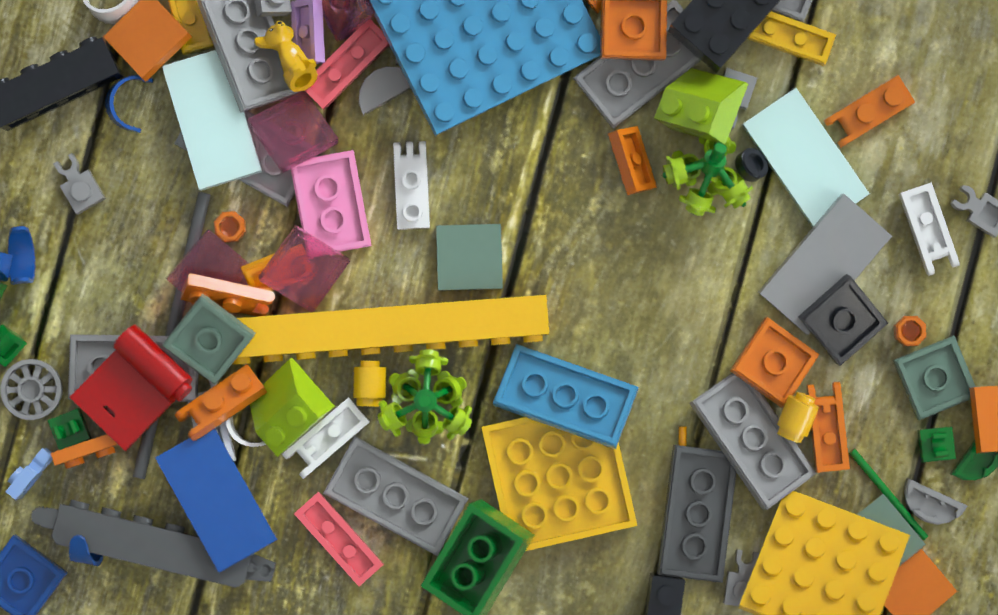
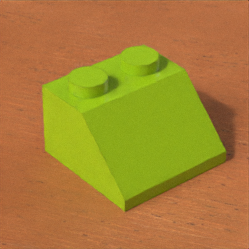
(701, 105)
(288, 407)

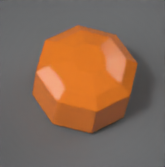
(230, 227)
(910, 331)

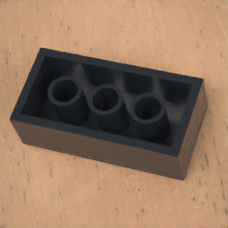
(719, 27)

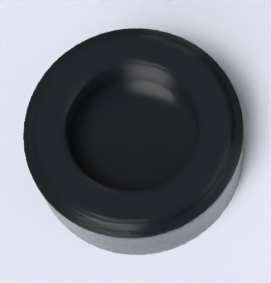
(751, 165)

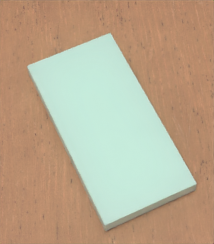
(211, 121)
(803, 156)

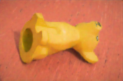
(297, 68)

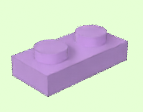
(308, 28)

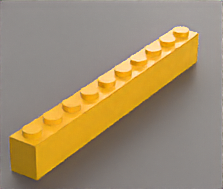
(396, 328)

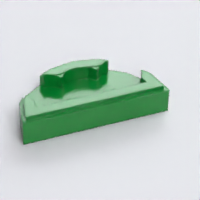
(975, 465)

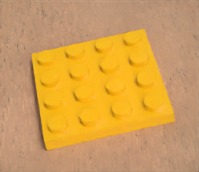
(557, 482)
(823, 562)

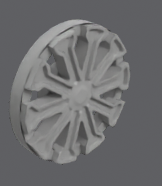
(31, 389)

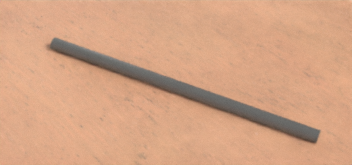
(175, 317)

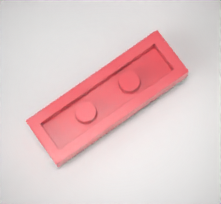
(347, 63)
(339, 539)

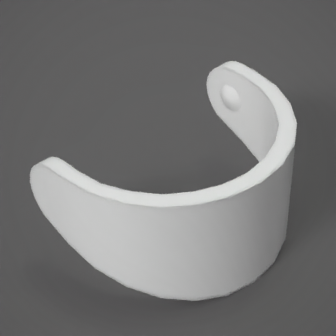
(114, 14)
(231, 429)

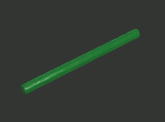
(886, 491)

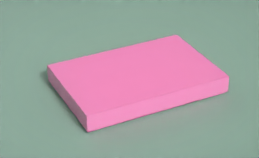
(332, 200)

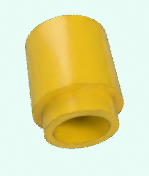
(369, 383)
(797, 417)

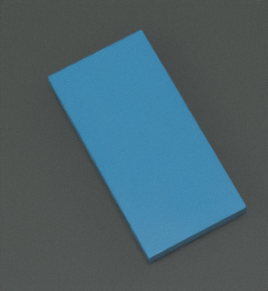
(565, 396)

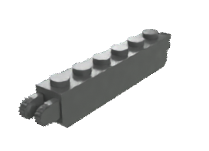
(146, 544)

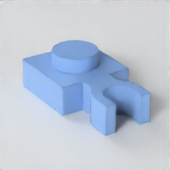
(24, 479)

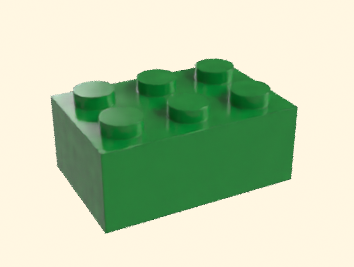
(477, 559)

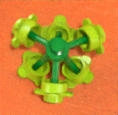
(724, 180)
(408, 388)

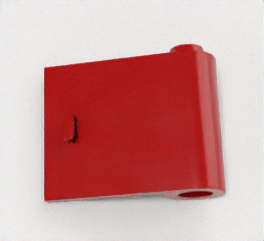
(135, 385)

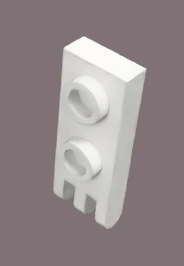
(411, 187)

